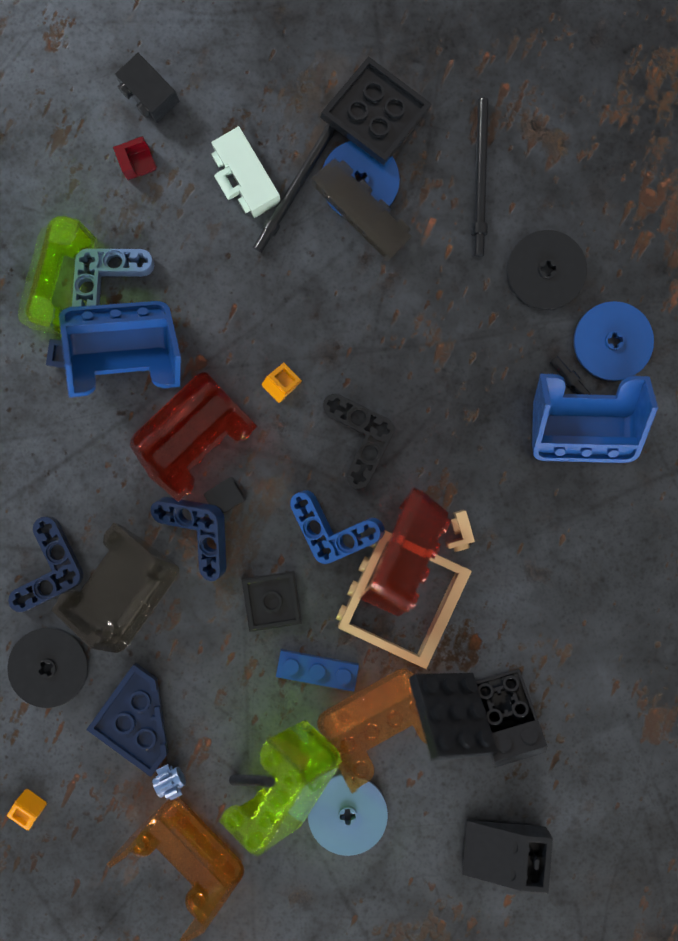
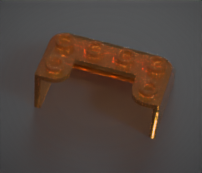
(367, 721)

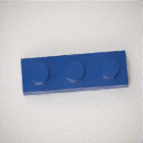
(317, 670)

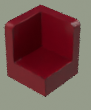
(135, 158)

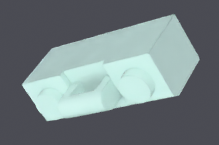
(253, 182)

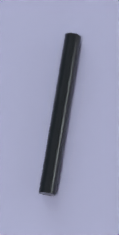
(252, 780)

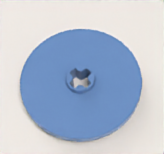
(352, 835)

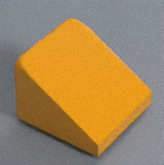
(281, 382)
(26, 809)

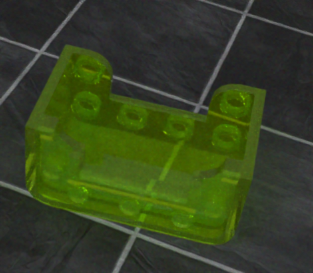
(302, 769)

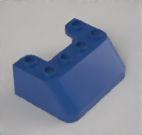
(119, 341)
(591, 425)

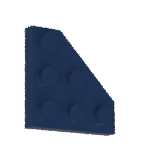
(134, 721)

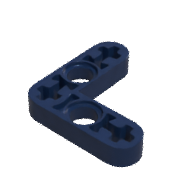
(204, 528)
(57, 566)

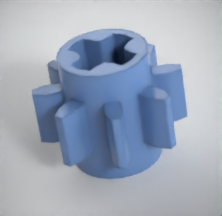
(169, 782)

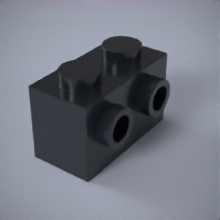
(146, 87)

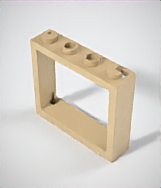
(438, 624)

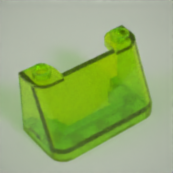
(55, 240)

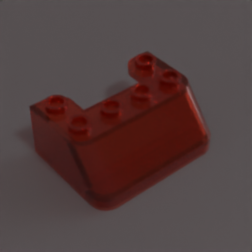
(186, 432)
(407, 554)

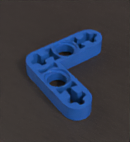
(332, 541)

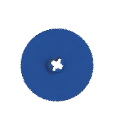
(381, 178)
(623, 323)

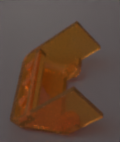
(194, 853)

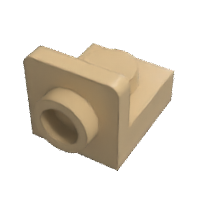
(462, 527)

